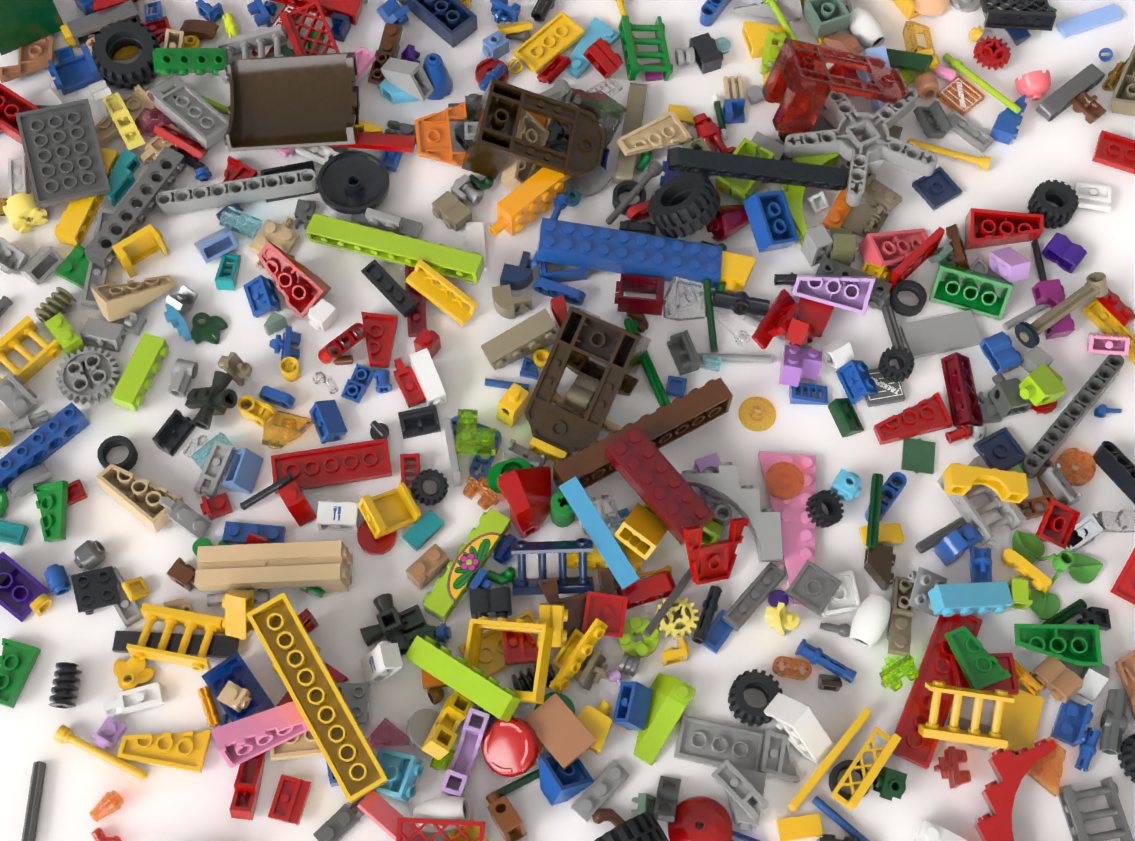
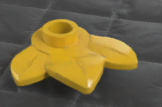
(134, 670)

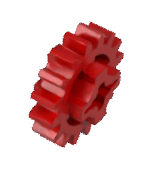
(992, 53)

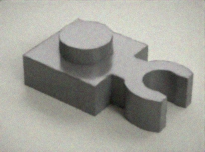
(304, 212)
(988, 410)

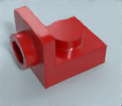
(216, 506)

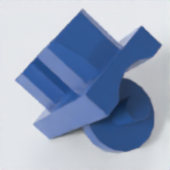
(263, 10)
(504, 12)
(289, 338)
(980, 565)

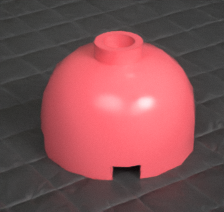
(1033, 84)

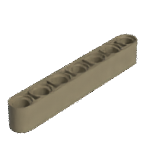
(632, 121)

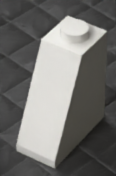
(428, 378)

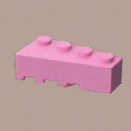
(258, 733)

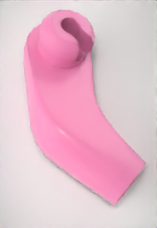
(945, 72)

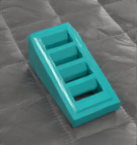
(231, 270)

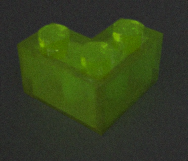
(471, 438)

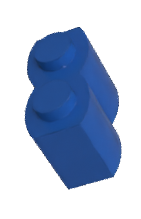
(1000, 352)

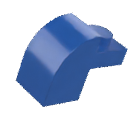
(393, 13)
(956, 543)

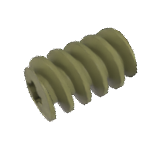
(54, 304)

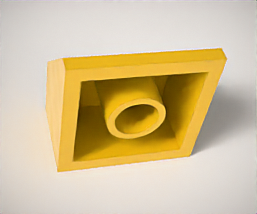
(237, 605)

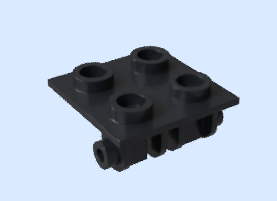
(95, 589)

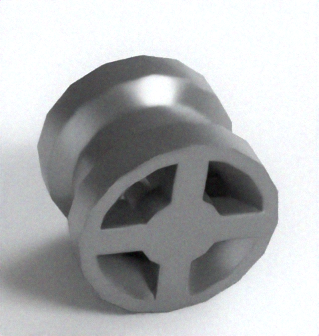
(629, 664)

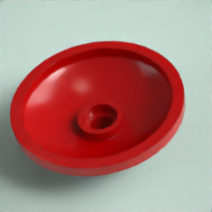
(700, 810)

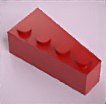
(997, 228)

